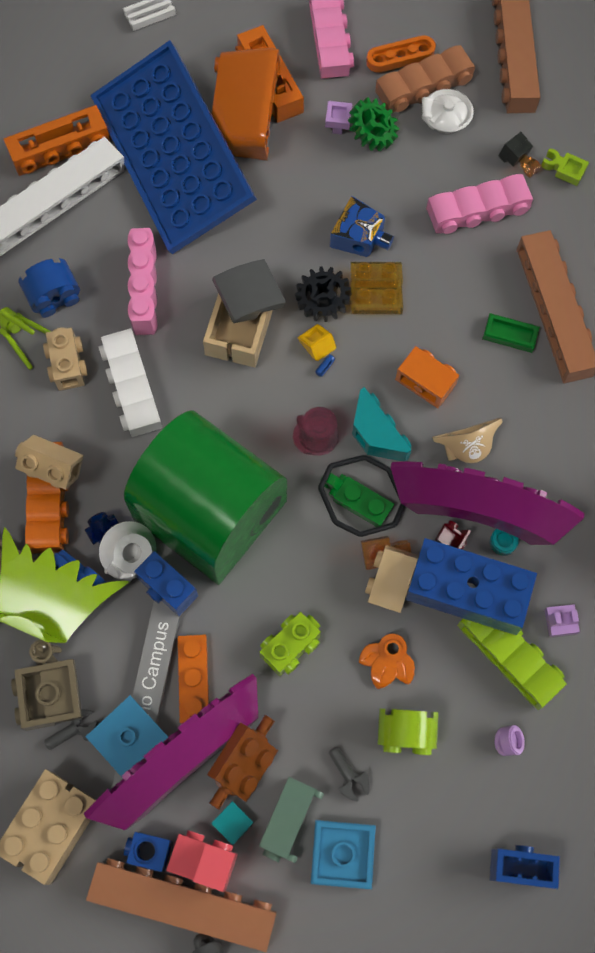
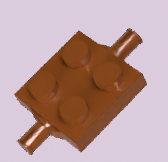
(242, 762)

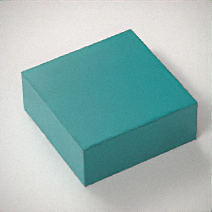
(232, 823)

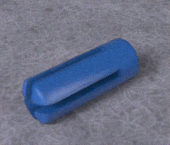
(324, 366)

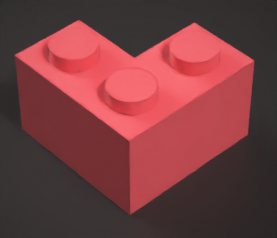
(201, 861)

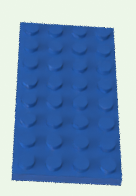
(172, 148)

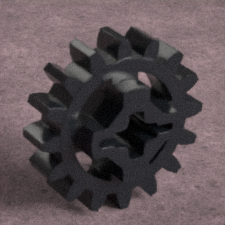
(323, 295)

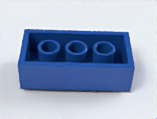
(500, 590)

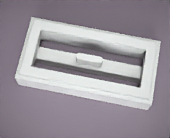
(147, 9)

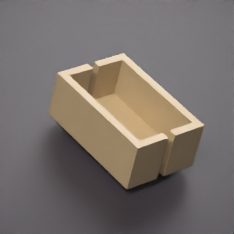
(237, 340)
(46, 827)

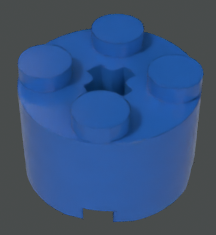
(49, 287)

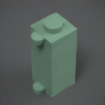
(287, 820)

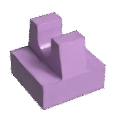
(338, 116)
(562, 620)

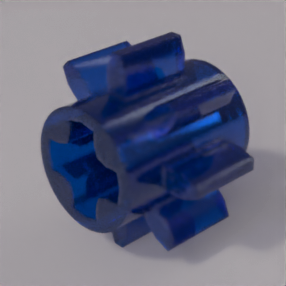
(99, 525)

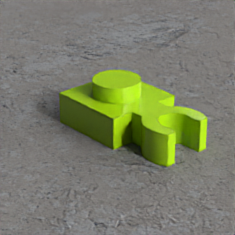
(568, 168)

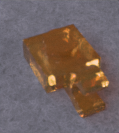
(371, 546)

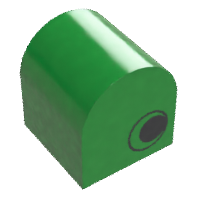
(203, 494)

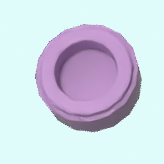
(509, 741)

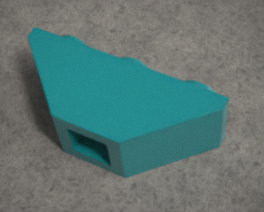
(377, 430)

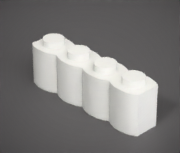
(131, 383)

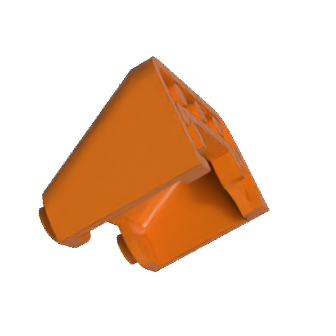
(246, 99)

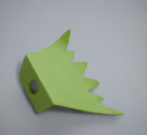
(45, 599)

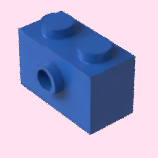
(166, 584)
(524, 867)

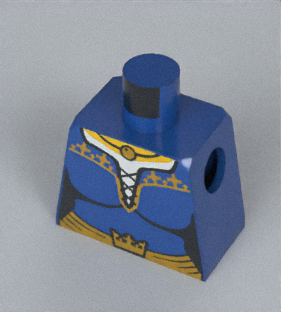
(359, 230)

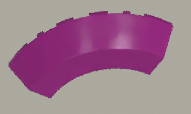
(484, 500)
(176, 757)

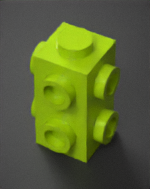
(297, 636)

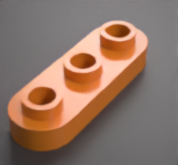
(400, 53)

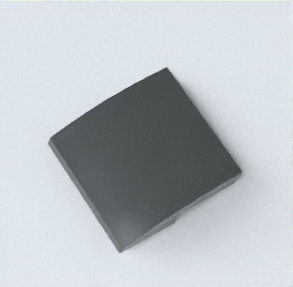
(248, 291)

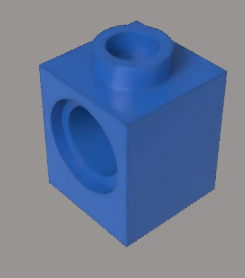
(161, 855)

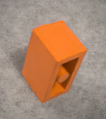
(427, 376)

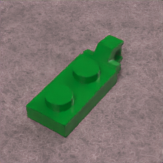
(358, 499)

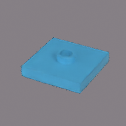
(126, 735)
(343, 854)

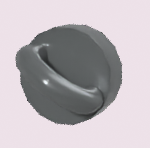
(209, 947)

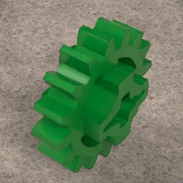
(373, 124)

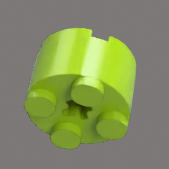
(408, 730)

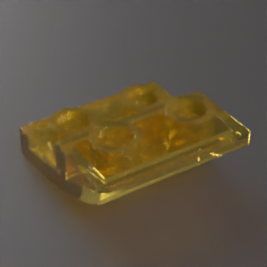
(376, 287)

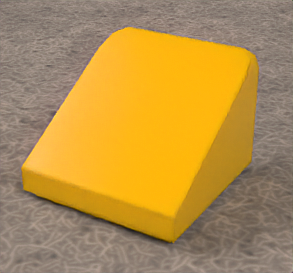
(317, 342)

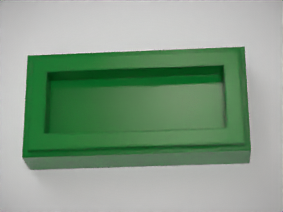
(511, 333)

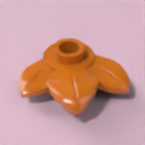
(387, 665)

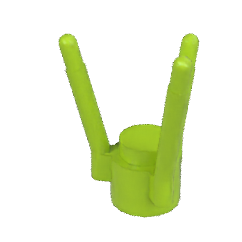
(12, 323)

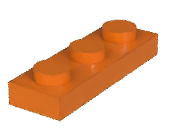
(192, 675)

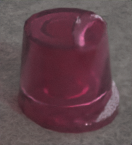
(316, 432)

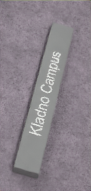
(155, 662)

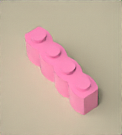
(330, 38)
(479, 203)
(142, 281)

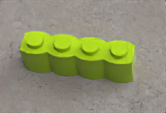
(517, 661)

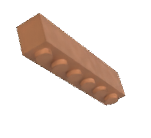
(516, 55)
(557, 306)
(181, 905)

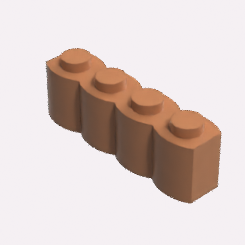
(423, 78)

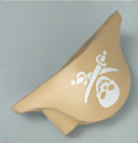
(469, 443)

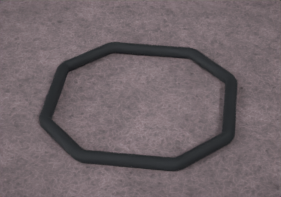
(329, 508)

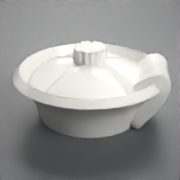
(447, 111)
(125, 549)

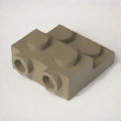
(46, 695)

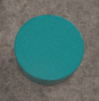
(503, 542)

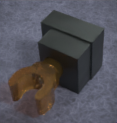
(517, 151)

